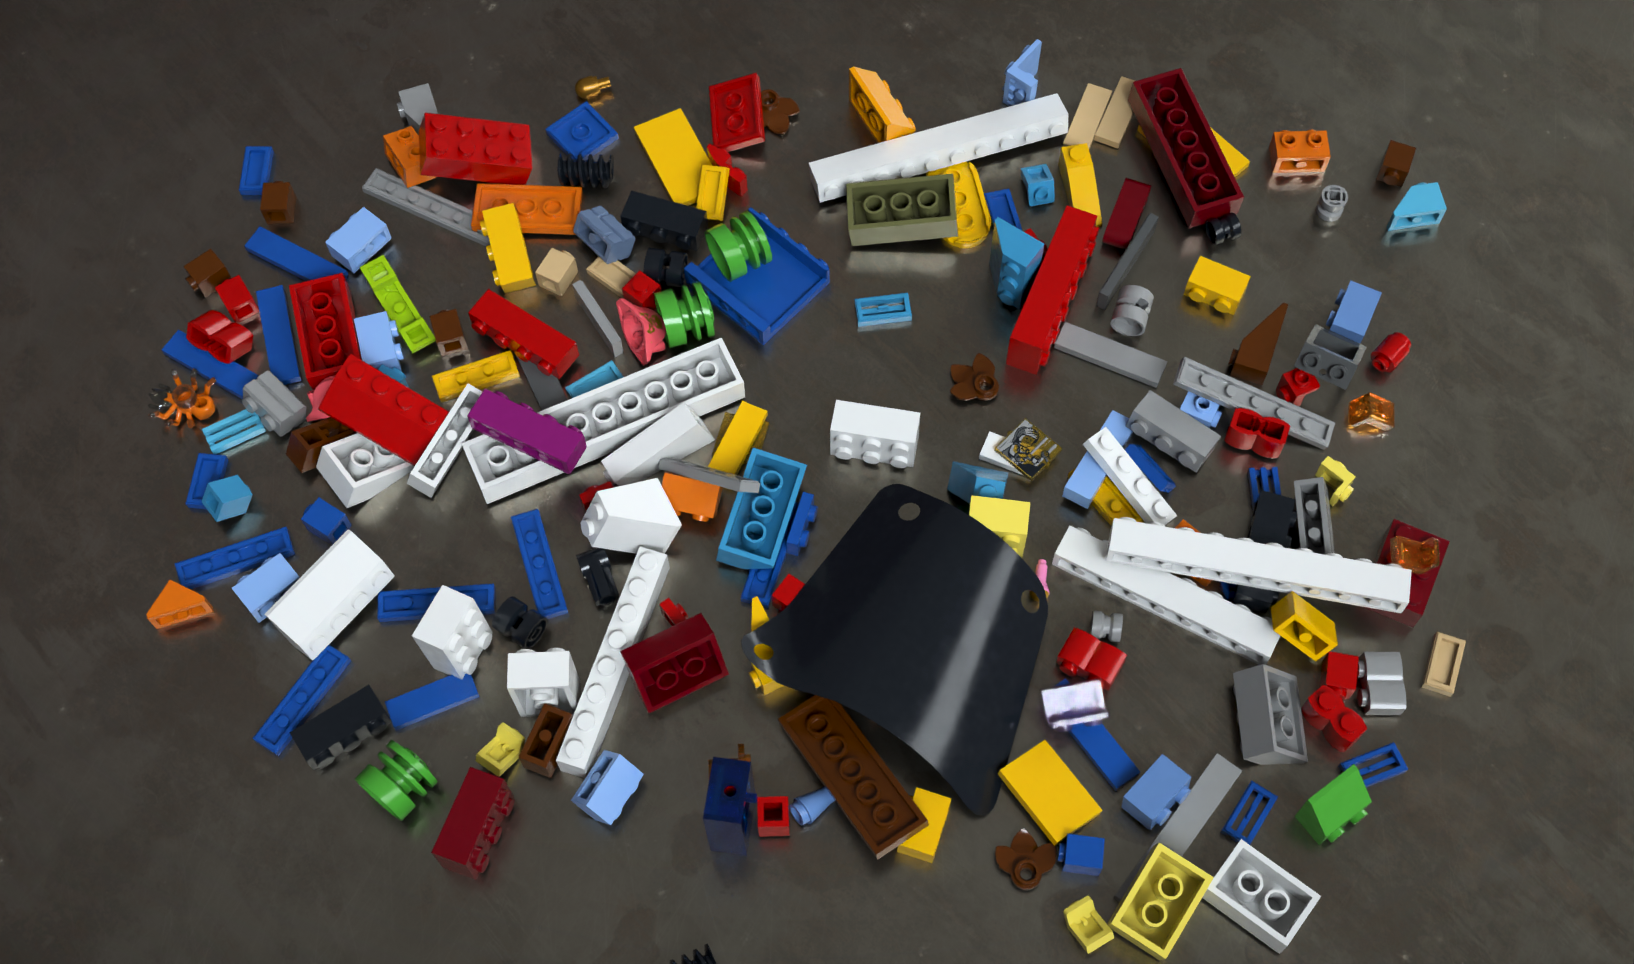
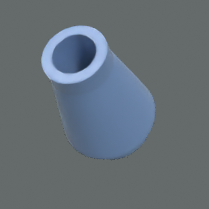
(810, 805)

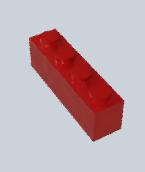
(523, 334)

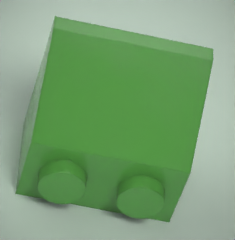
(1335, 806)

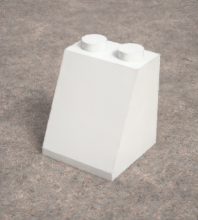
(631, 518)

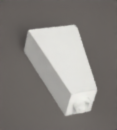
(669, 437)

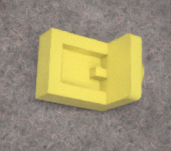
(1337, 478)
(501, 750)
(1087, 924)

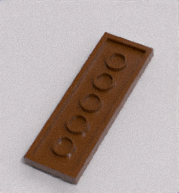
(853, 774)

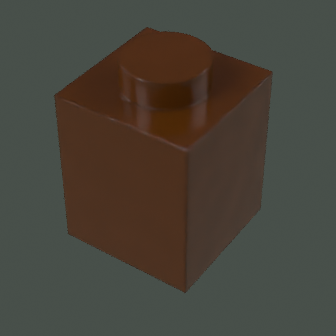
(1396, 163)
(278, 203)
(206, 273)
(448, 332)

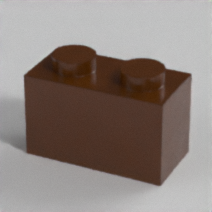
(545, 740)

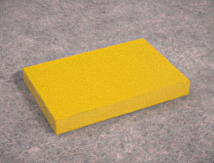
(1049, 792)

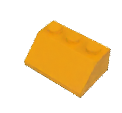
(877, 107)

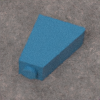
(976, 481)

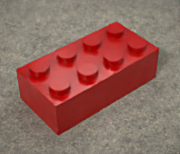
(475, 149)
(324, 325)

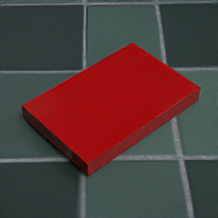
(737, 113)

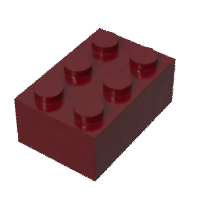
(1421, 584)
(675, 662)
(473, 824)

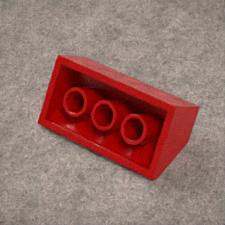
(382, 409)

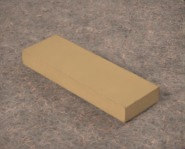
(1088, 116)
(1117, 116)

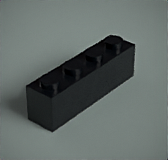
(1269, 524)

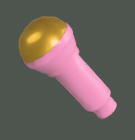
(1041, 572)

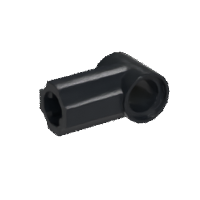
(596, 569)

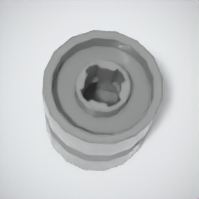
(1132, 310)

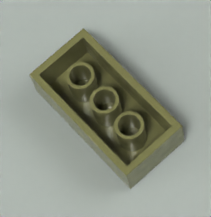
(902, 210)

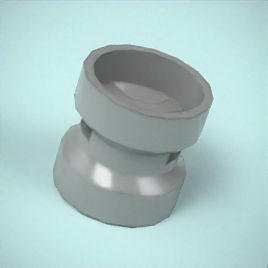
(1331, 203)
(1103, 626)

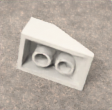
(359, 468)

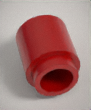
(1390, 352)

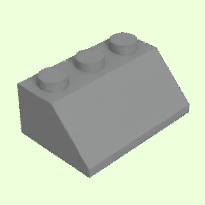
(1269, 716)

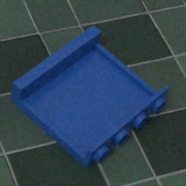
(769, 295)

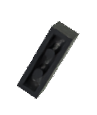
(664, 220)
(341, 728)

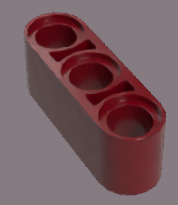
(1126, 213)

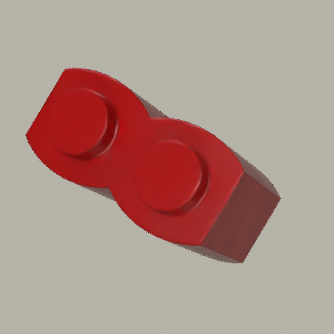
(219, 336)
(1261, 434)
(1090, 658)
(1338, 723)

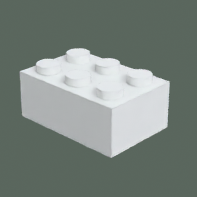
(874, 434)
(453, 633)
(542, 679)
(1261, 896)

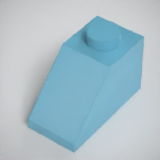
(1419, 207)

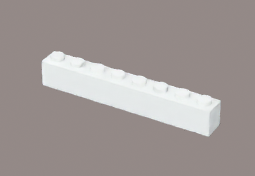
(1169, 597)
(609, 669)

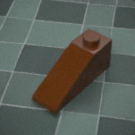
(1257, 348)
(307, 442)

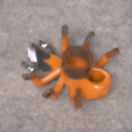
(184, 398)

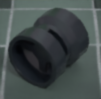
(1225, 228)

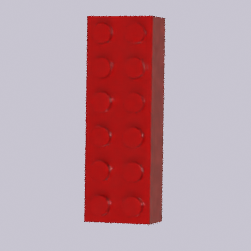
(1052, 290)

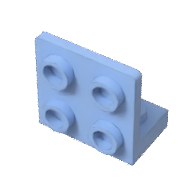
(1019, 81)

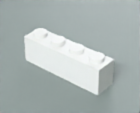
(445, 444)

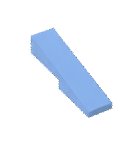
(1089, 475)

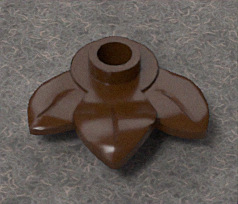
(776, 114)
(971, 378)
(1026, 855)

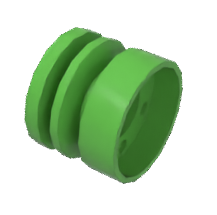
(742, 244)
(685, 314)
(396, 780)

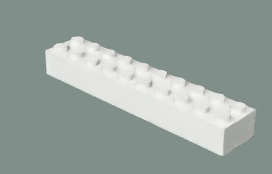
(614, 415)

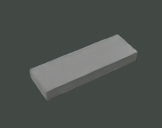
(598, 318)

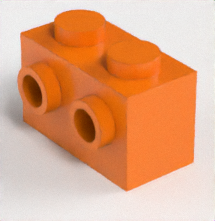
(1299, 151)
(404, 155)
(692, 496)

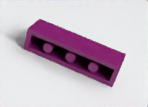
(527, 431)

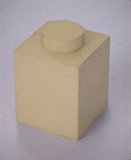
(557, 271)

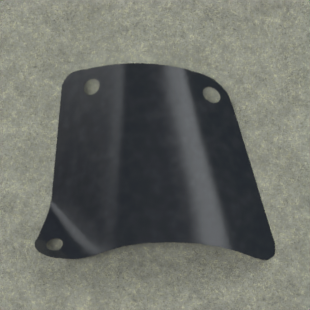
(918, 635)

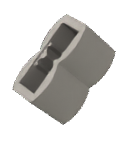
(1381, 683)

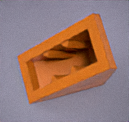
(177, 605)

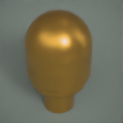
(591, 86)

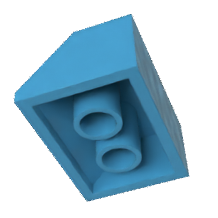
(1013, 262)

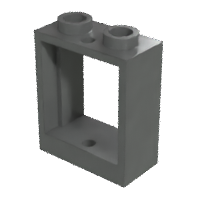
(1330, 352)

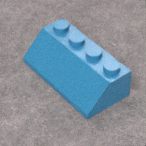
(761, 518)

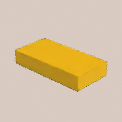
(713, 191)

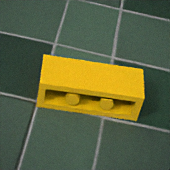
(507, 248)

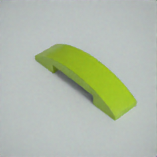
(397, 304)

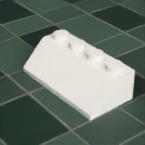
(329, 595)

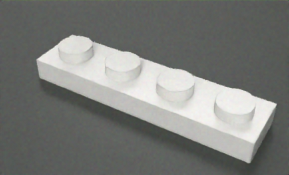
(1129, 478)

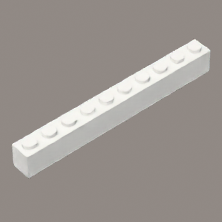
(941, 146)
(1259, 565)

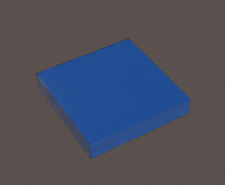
(582, 132)

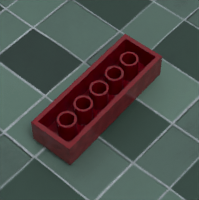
(1185, 147)

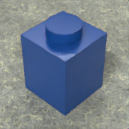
(325, 521)
(1081, 854)

